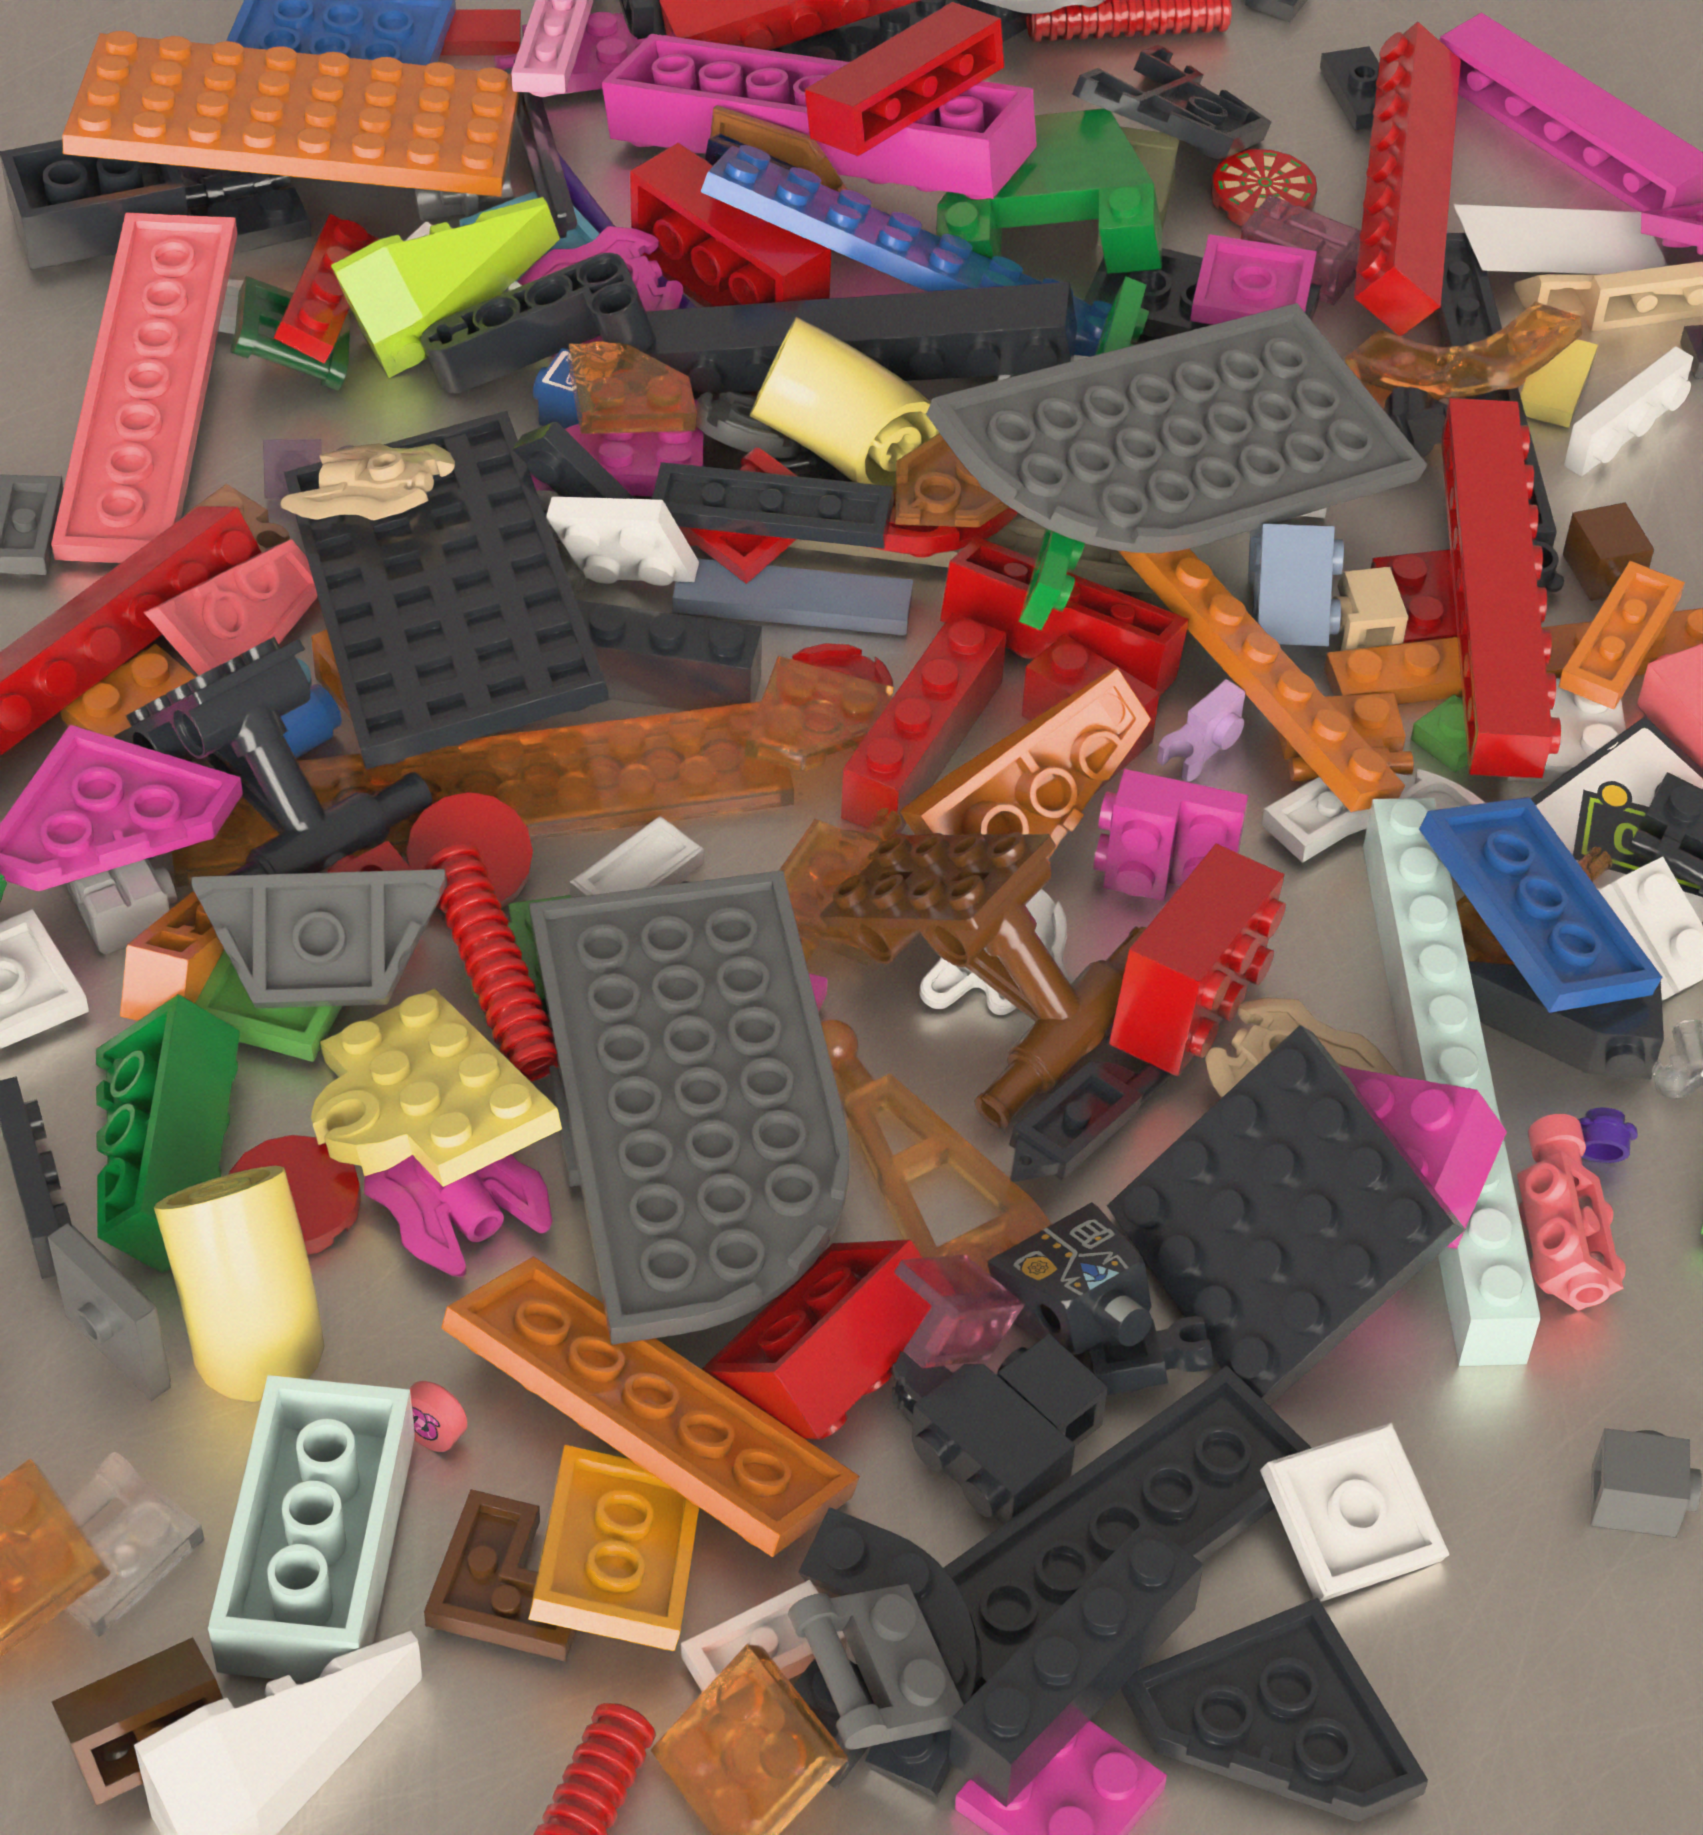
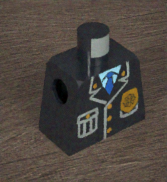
(1078, 1282)

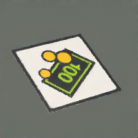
(1608, 796)

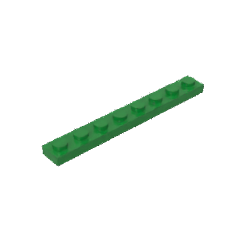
(1049, 583)

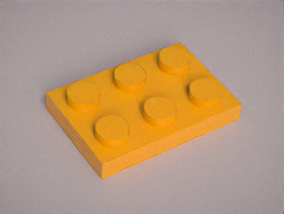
(615, 1551)

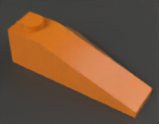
(1040, 772)

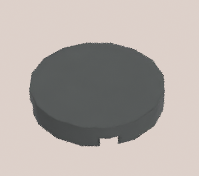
(731, 424)

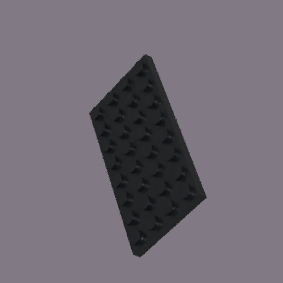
(453, 608)

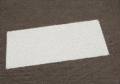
(1558, 240)

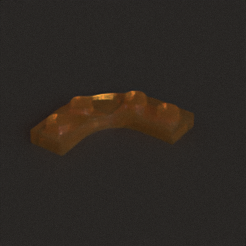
(1471, 369)

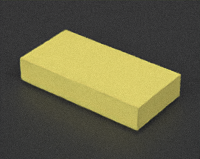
(1558, 386)

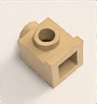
(1370, 609)

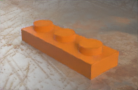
(1621, 635)

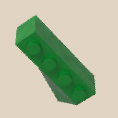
(164, 1119)

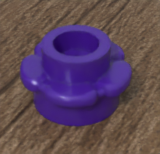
(1607, 1135)

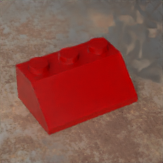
(826, 1338)

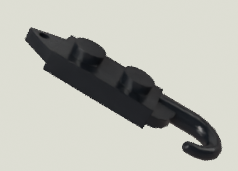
(1080, 1118)

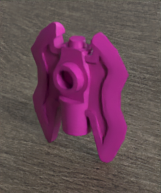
(630, 245)
(470, 1203)

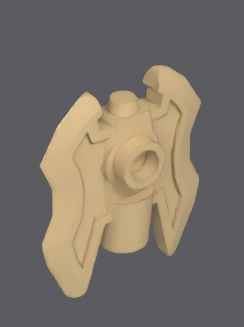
(371, 481)
(1273, 1022)

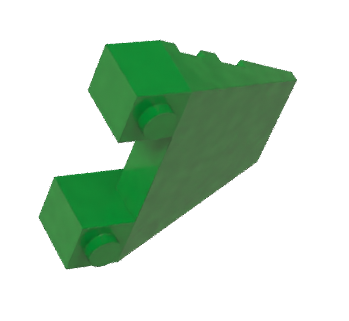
(1074, 174)

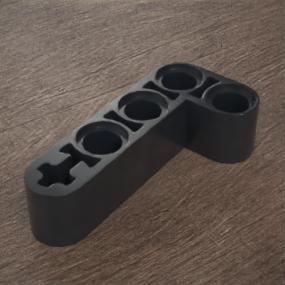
(536, 322)

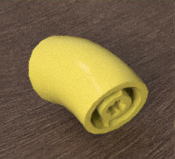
(842, 405)
(243, 1280)

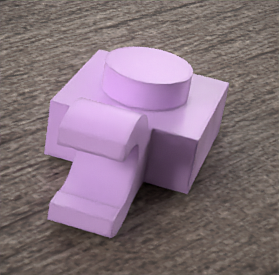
(1210, 726)

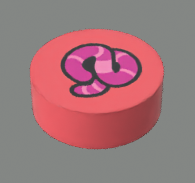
(436, 1416)

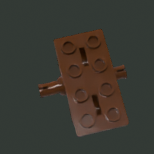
(973, 912)

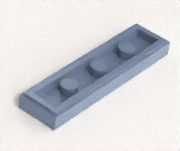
(798, 598)

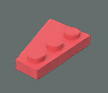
(238, 607)

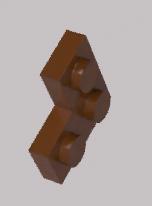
(483, 1580)

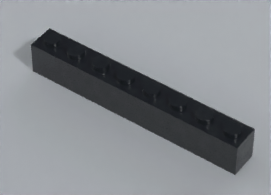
(907, 333)

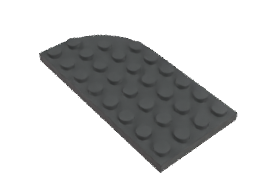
(1181, 436)
(693, 1096)

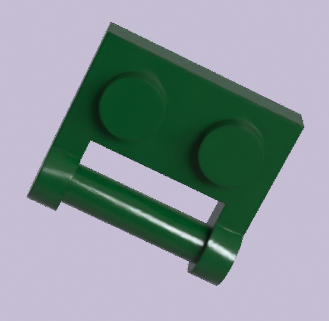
(257, 319)

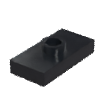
(1353, 81)

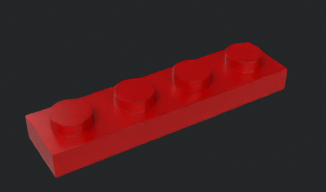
(318, 302)

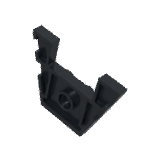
(1180, 107)

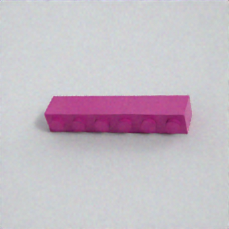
(1574, 118)

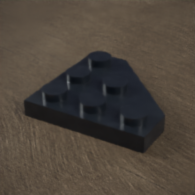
(1280, 1713)

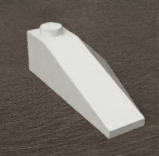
(266, 1759)

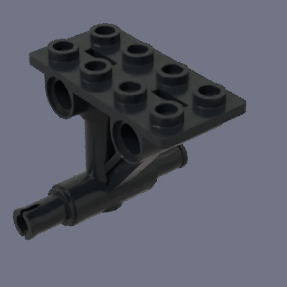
(238, 728)

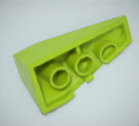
(410, 284)

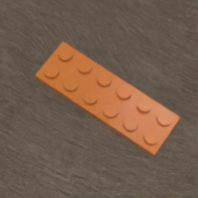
(652, 1406)

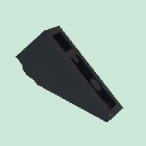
(1597, 1039)

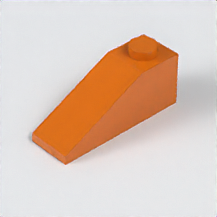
(170, 959)

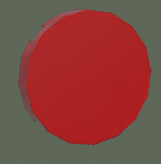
(479, 822)
(322, 1188)

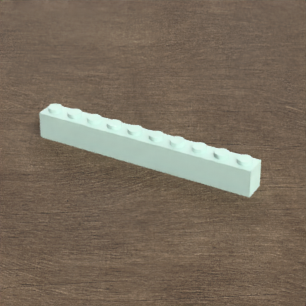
(1443, 1042)

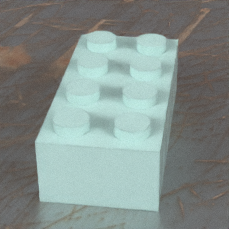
(312, 1528)

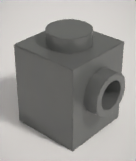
(1643, 1482)

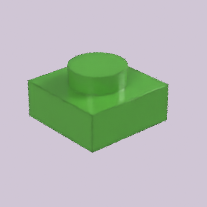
(1443, 733)

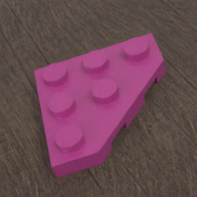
(637, 456)
(107, 807)

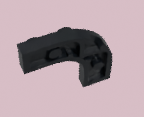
(861, 1557)

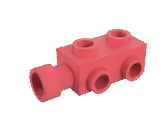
(1567, 1217)

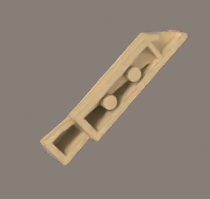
(1621, 297)

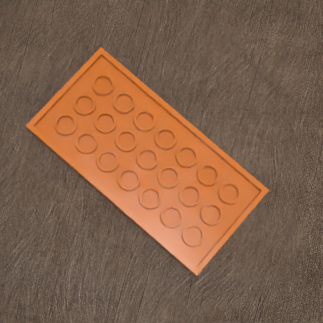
(294, 114)

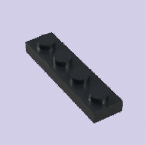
(775, 504)

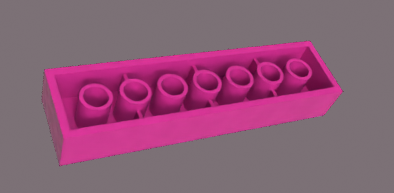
(673, 83)

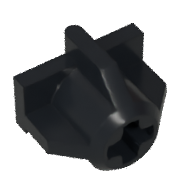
(1417, 417)

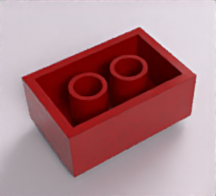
(1198, 960)

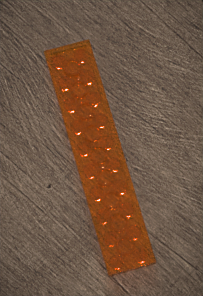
(552, 778)

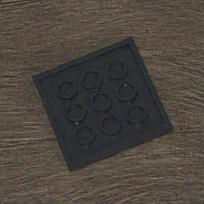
(1284, 1216)

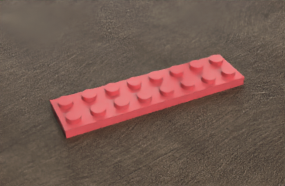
(145, 386)

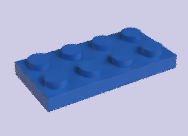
(1540, 904)

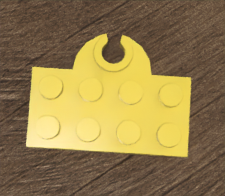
(425, 1089)

